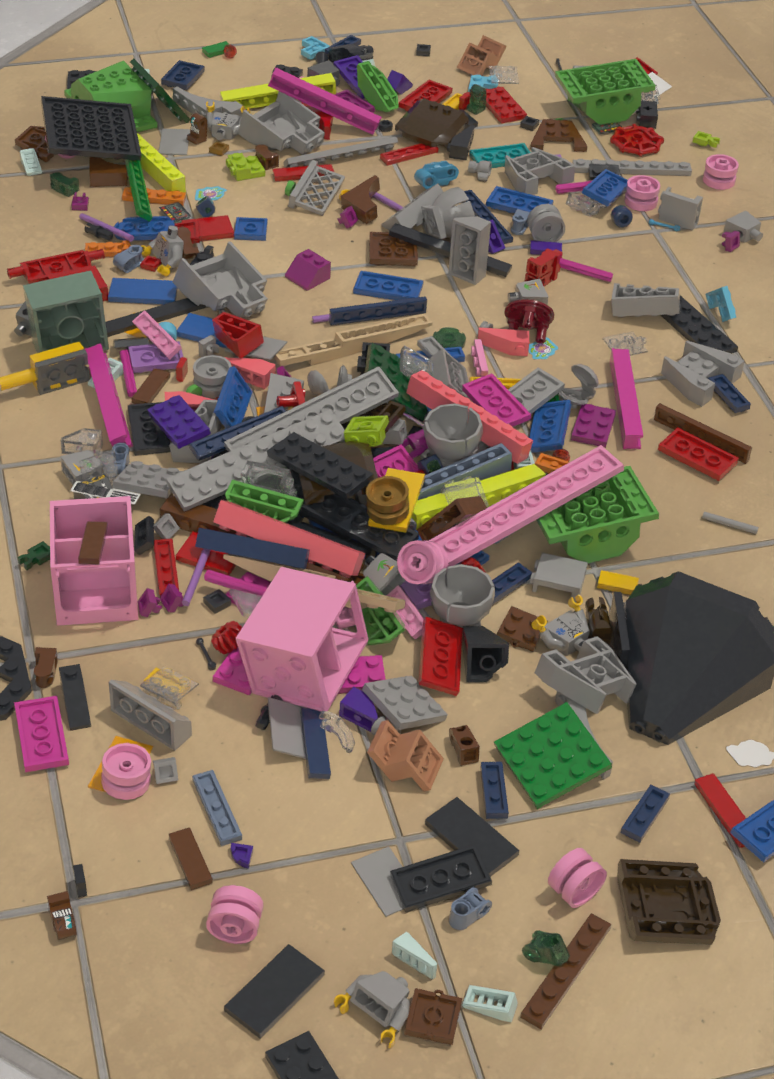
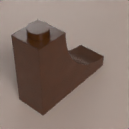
(106, 173)
(361, 201)
(450, 516)

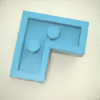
(312, 46)
(482, 81)
(722, 299)

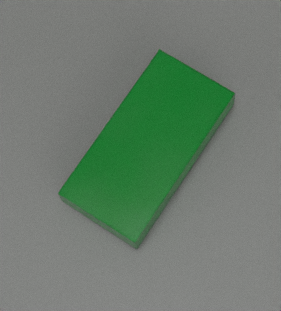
(215, 49)

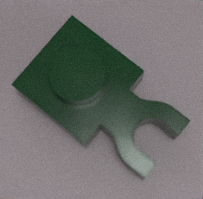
(37, 554)

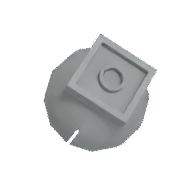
(443, 211)
(451, 432)
(462, 595)

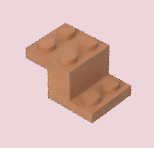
(480, 57)
(405, 755)

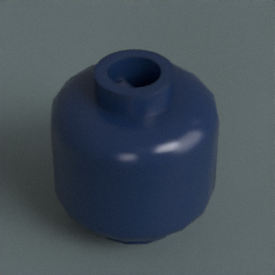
(621, 216)

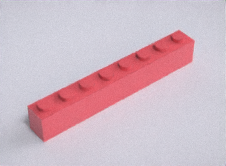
(495, 431)
(262, 527)

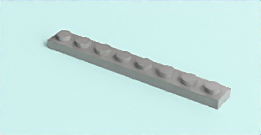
(335, 154)
(638, 167)

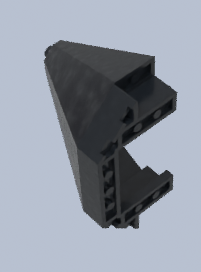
(693, 654)

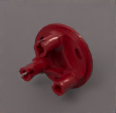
(530, 315)

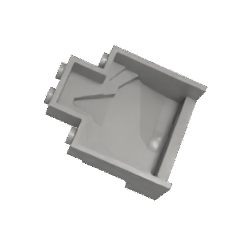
(283, 126)
(223, 282)

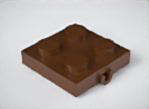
(518, 629)
(433, 1016)

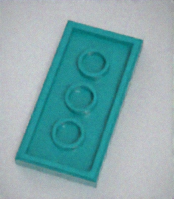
(498, 153)

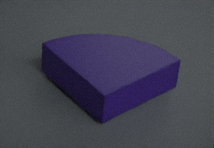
(242, 854)

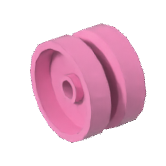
(720, 171)
(642, 193)
(421, 561)
(126, 771)
(577, 877)
(234, 914)

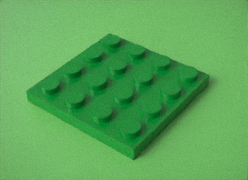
(552, 755)

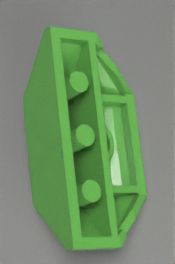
(376, 87)
(264, 501)
(380, 625)

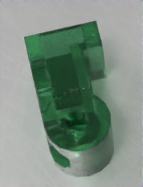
(477, 99)
(63, 184)

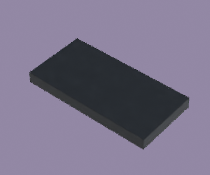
(145, 433)
(334, 537)
(619, 629)
(463, 827)
(440, 878)
(274, 991)

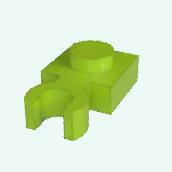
(704, 138)

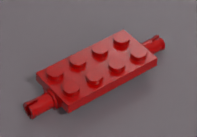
(39, 269)

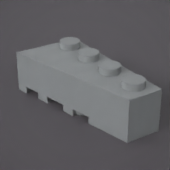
(644, 301)
(279, 386)
(206, 413)

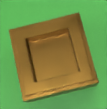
(219, 148)

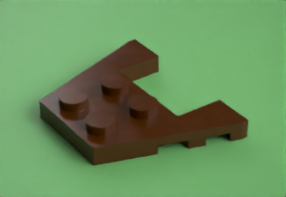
(558, 131)
(34, 138)

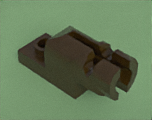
(599, 621)

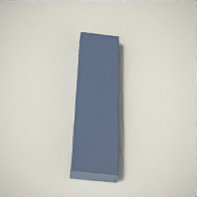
(217, 808)

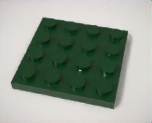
(159, 91)
(390, 365)

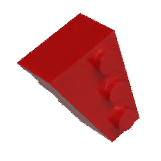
(237, 333)

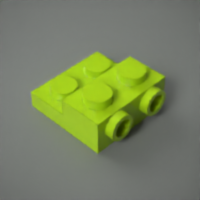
(244, 167)
(367, 430)

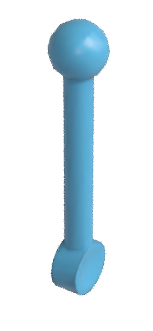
(676, 227)

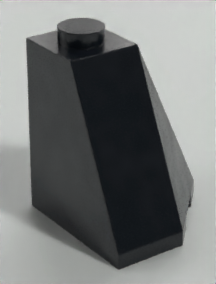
(483, 653)

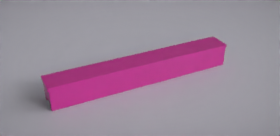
(324, 101)
(108, 396)
(626, 399)

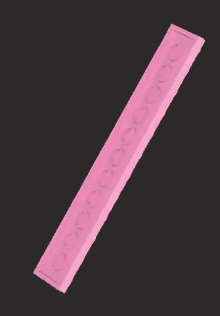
(528, 504)

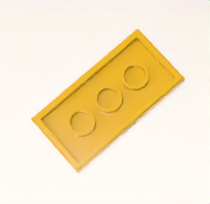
(414, 482)

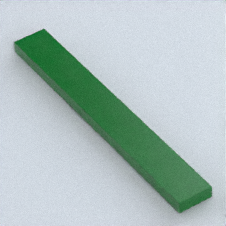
(138, 189)

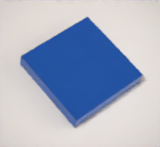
(250, 228)

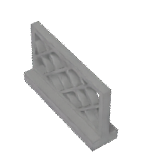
(305, 184)

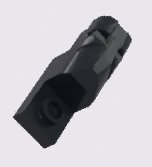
(345, 51)

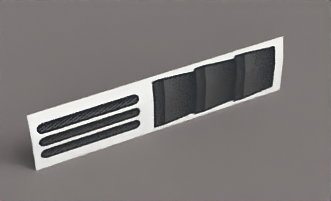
(103, 492)

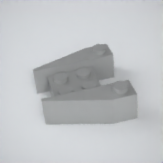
(538, 164)
(696, 366)
(589, 677)

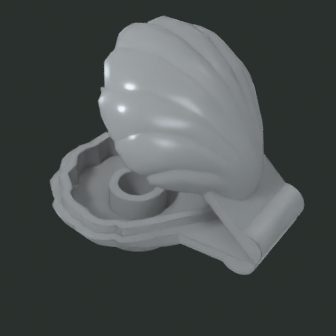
(588, 382)
(319, 385)

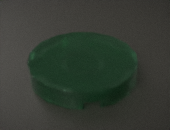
(450, 337)

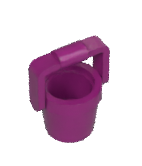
(417, 443)

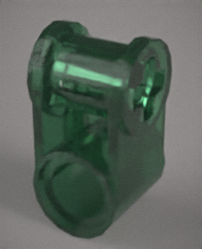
(546, 948)

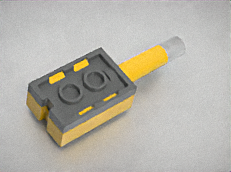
(52, 370)

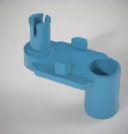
(436, 173)

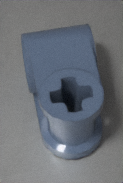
(519, 222)
(129, 259)
(122, 456)
(468, 909)

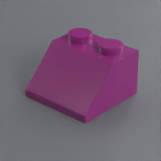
(309, 270)

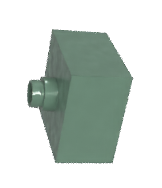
(63, 310)

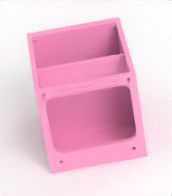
(86, 590)
(292, 643)

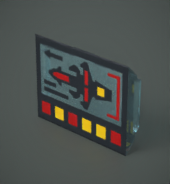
(605, 128)
(175, 212)

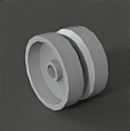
(546, 223)
(210, 374)

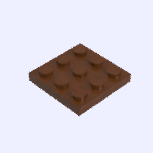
(390, 250)

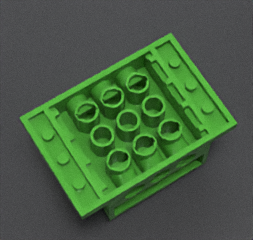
(117, 85)
(606, 90)
(602, 519)

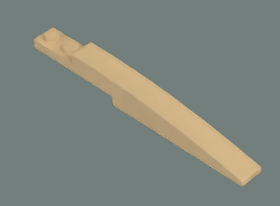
(351, 341)
(269, 570)

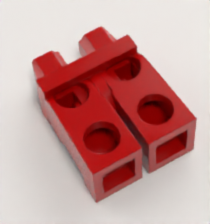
(544, 267)

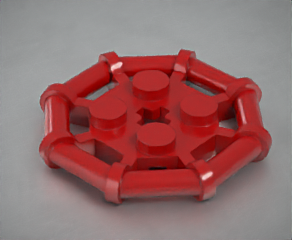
(636, 139)

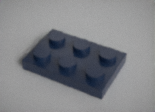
(182, 75)

